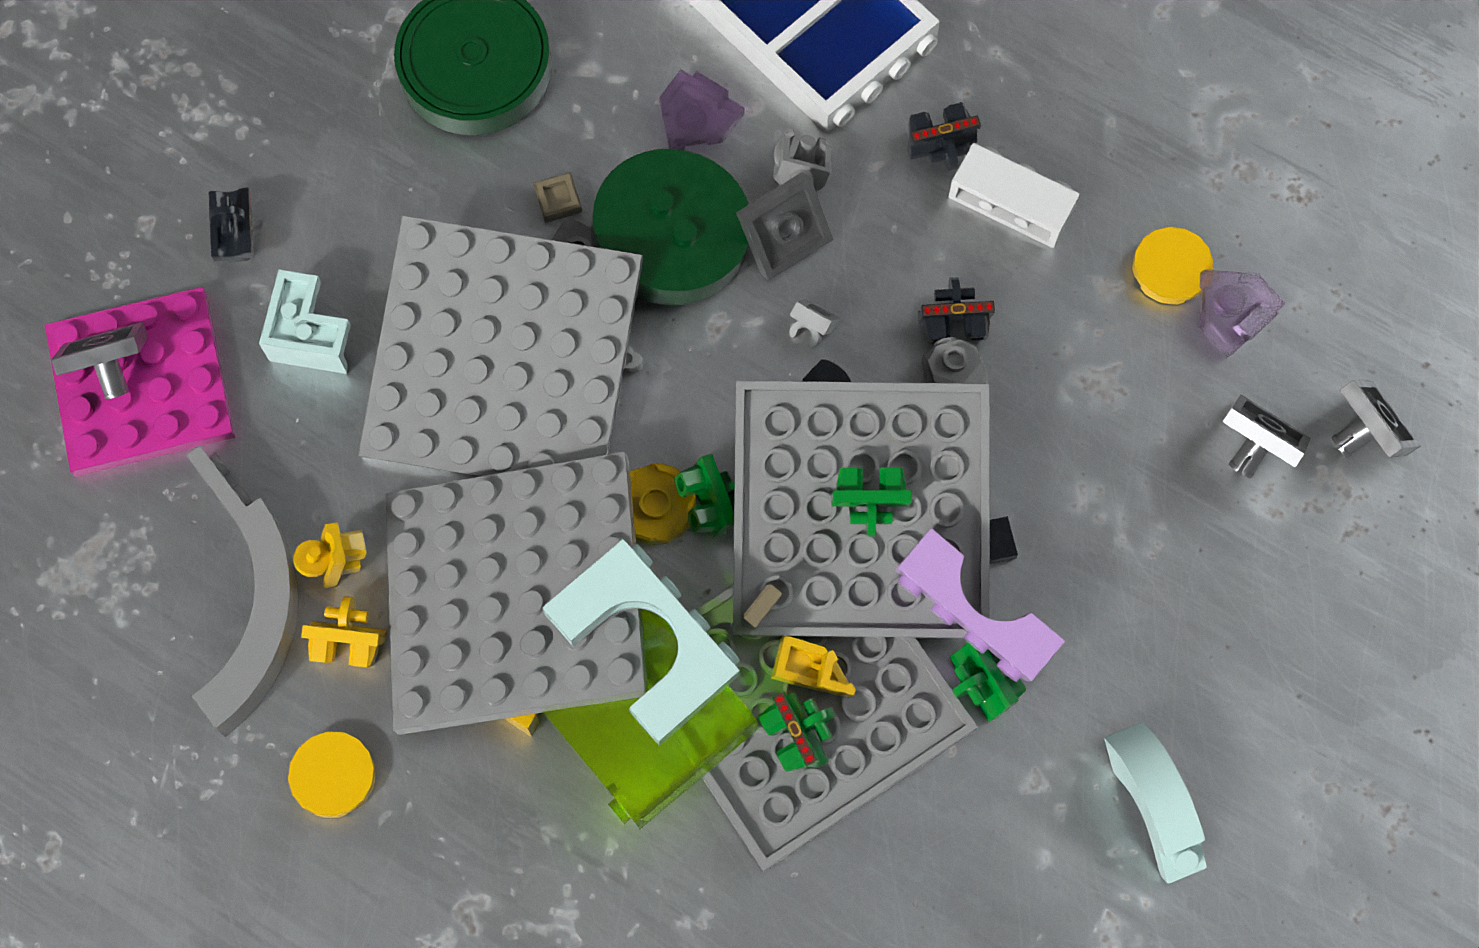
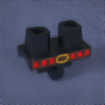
(943, 141)
(231, 225)
(974, 314)

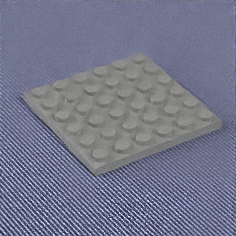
(498, 350)
(828, 570)
(470, 589)
(880, 735)

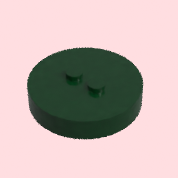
(473, 63)
(677, 216)

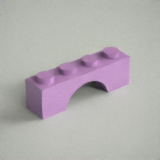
(935, 571)

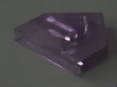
(697, 111)
(1235, 307)

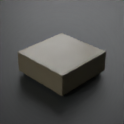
(557, 197)
(762, 606)

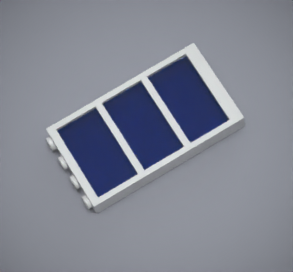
(826, 51)

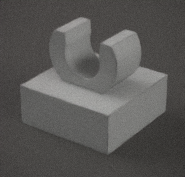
(814, 318)

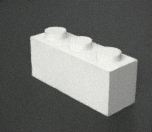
(1013, 194)

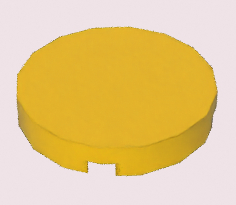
(1171, 264)
(657, 506)
(332, 774)

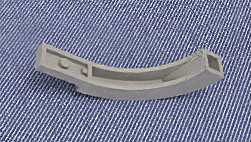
(272, 622)

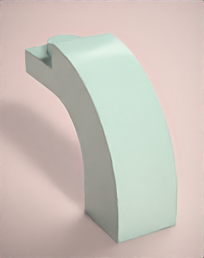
(1162, 799)

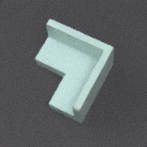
(296, 334)

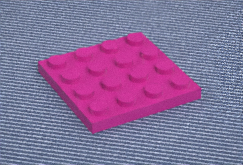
(173, 385)

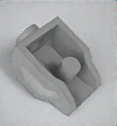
(802, 155)
(953, 363)

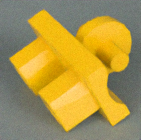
(333, 553)
(325, 635)

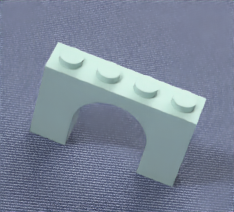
(624, 582)

